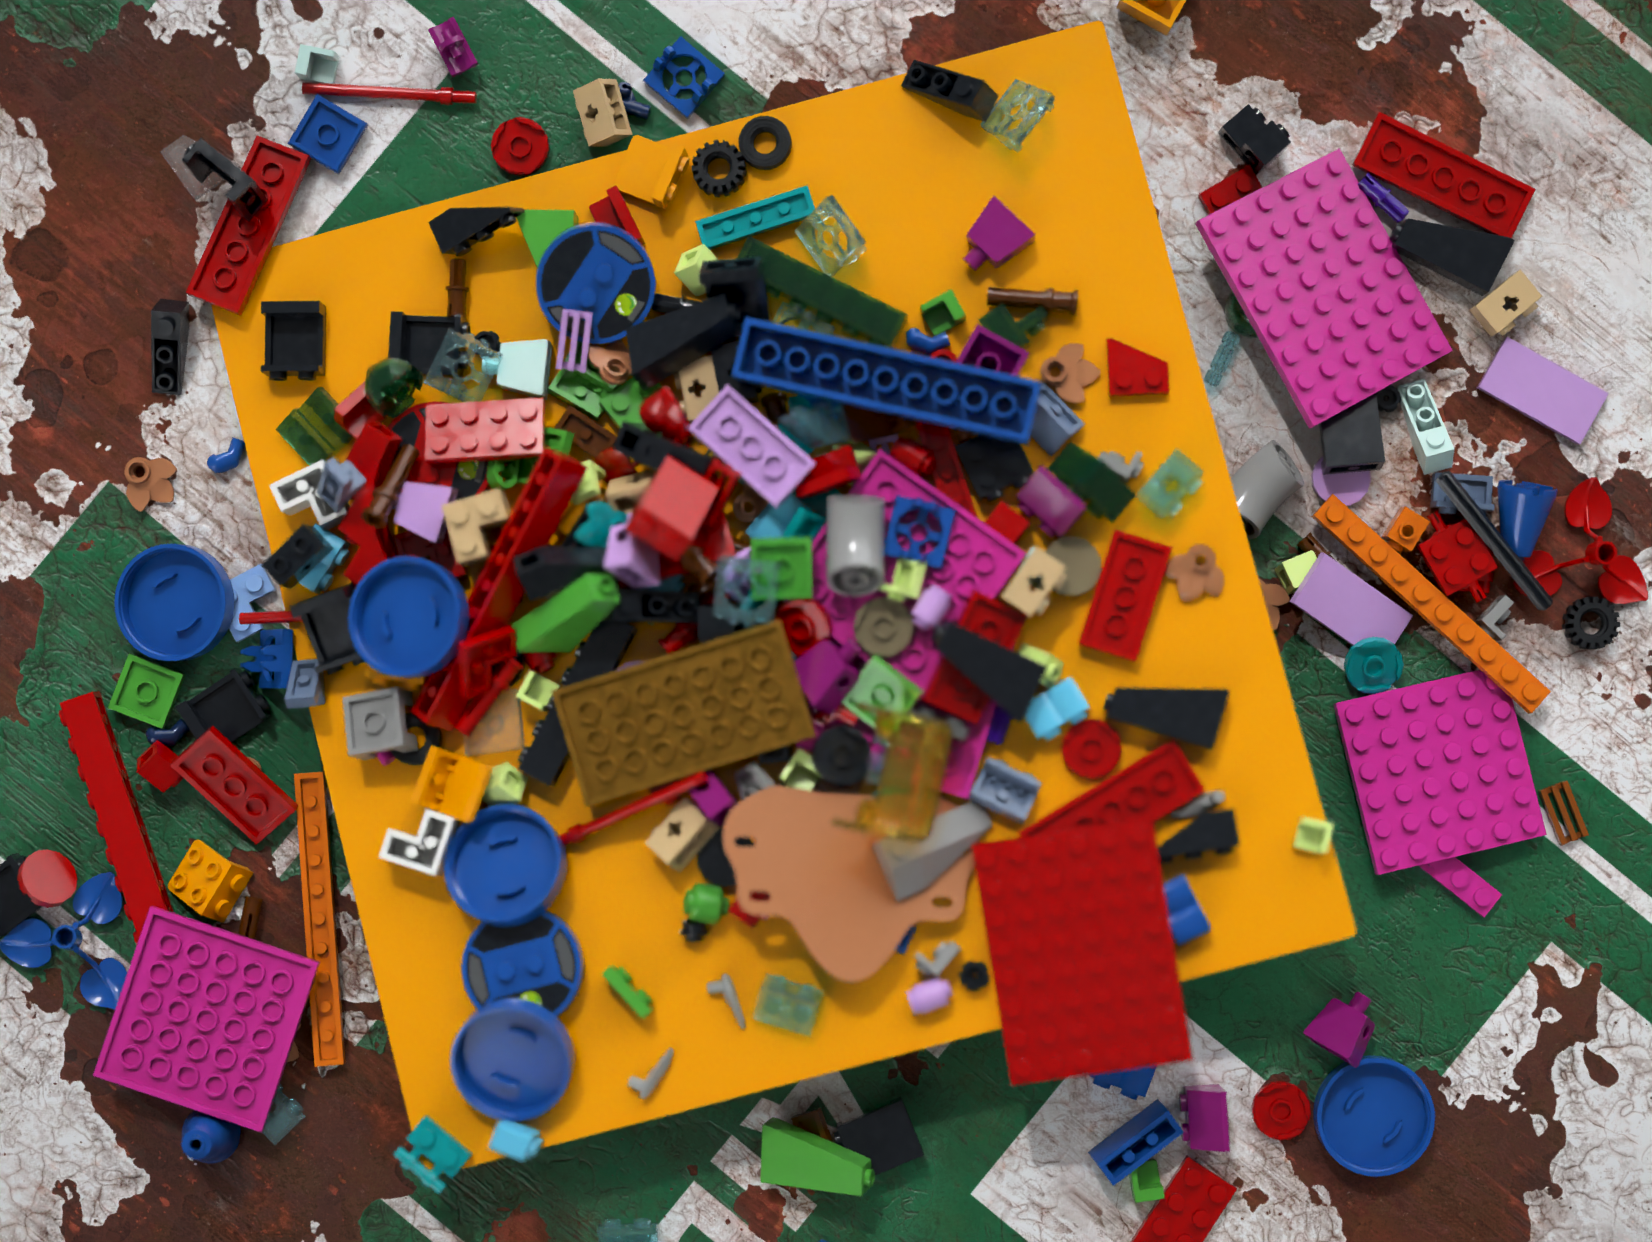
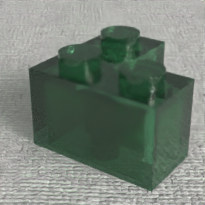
(1091, 482)

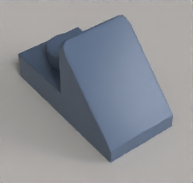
(339, 483)
(305, 685)

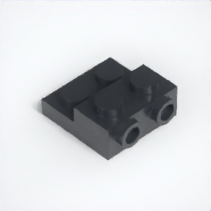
(994, 465)

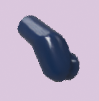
(167, 737)

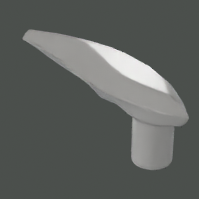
(1199, 804)
(730, 994)
(654, 1077)

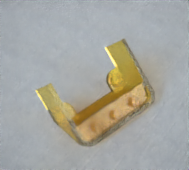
(909, 776)

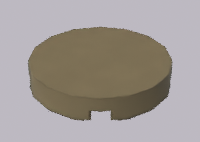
(1081, 564)
(891, 623)

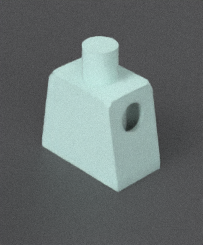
(525, 367)

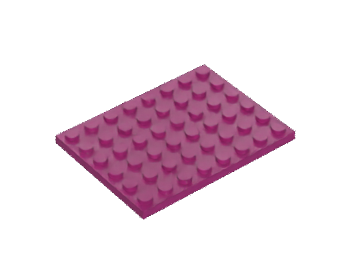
(1323, 287)

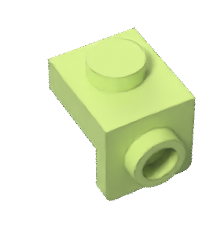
(589, 484)
(906, 580)
(1053, 664)

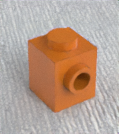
(1405, 530)

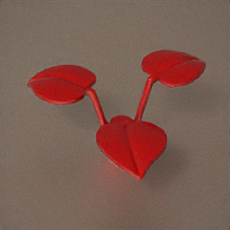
(659, 415)
(1622, 579)

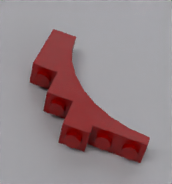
(373, 458)

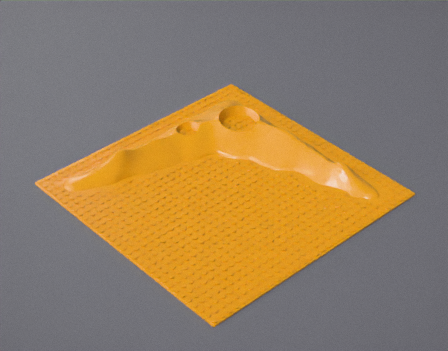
(913, 189)

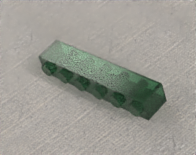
(827, 296)

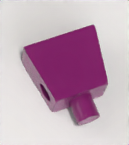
(996, 236)
(828, 673)
(715, 800)
(1343, 1028)

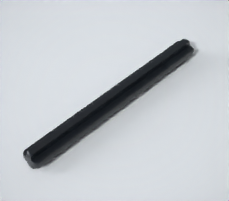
(1494, 540)

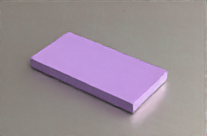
(1542, 390)
(752, 446)
(1348, 603)

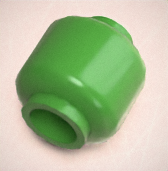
(705, 903)

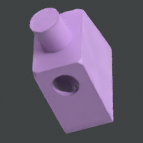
(421, 509)
(631, 558)

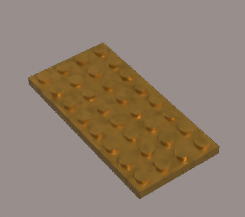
(683, 713)

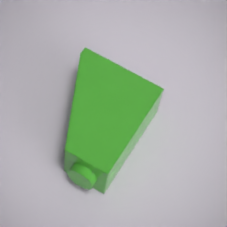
(543, 226)

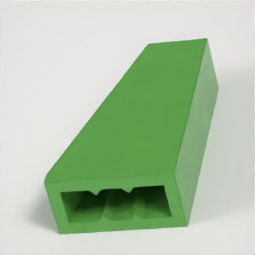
(567, 616)
(811, 1162)

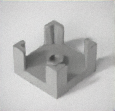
(378, 723)

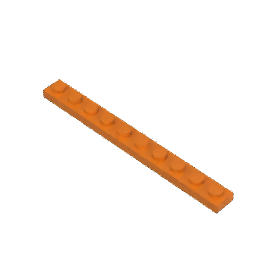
(1431, 604)
(320, 917)

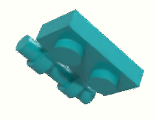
(439, 1147)

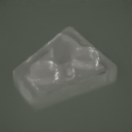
(174, 154)

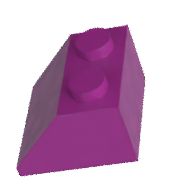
(992, 353)
(1050, 503)
(1205, 1117)

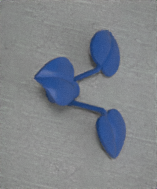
(31, 940)

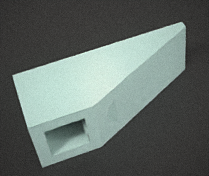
(1426, 427)

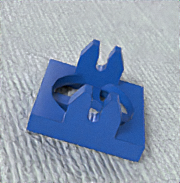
(678, 49)
(942, 514)
(271, 658)

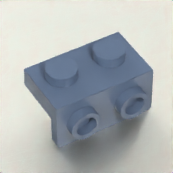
(1477, 486)
(1005, 790)

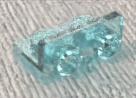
(788, 1004)

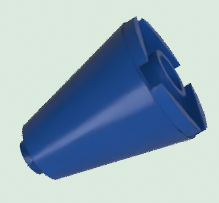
(1523, 513)
(209, 1137)

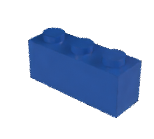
(1135, 1142)

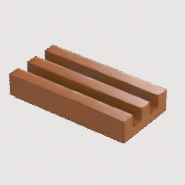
(1582, 830)

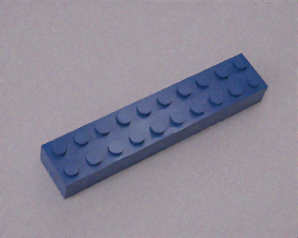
(887, 381)

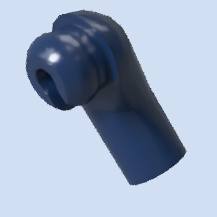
(631, 105)

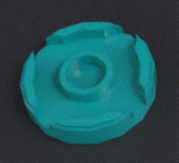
(1373, 665)

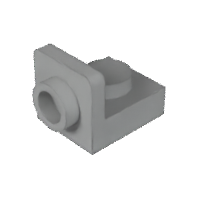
(1117, 465)
(1496, 612)
(943, 955)

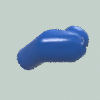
(925, 344)
(229, 459)

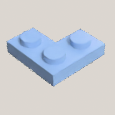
(247, 589)

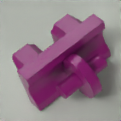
(453, 47)

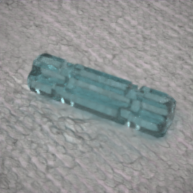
(1222, 358)

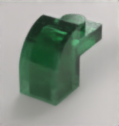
(1003, 324)

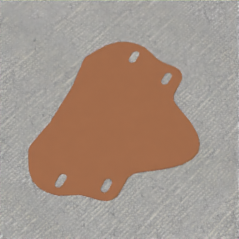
(830, 877)

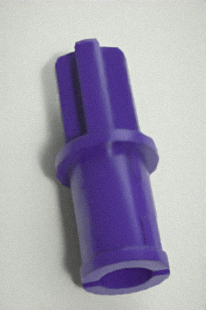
(1383, 198)
(998, 727)

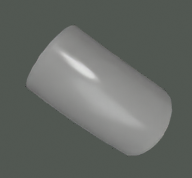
(1264, 486)
(855, 544)

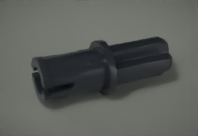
(668, 304)

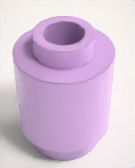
(931, 607)
(929, 995)

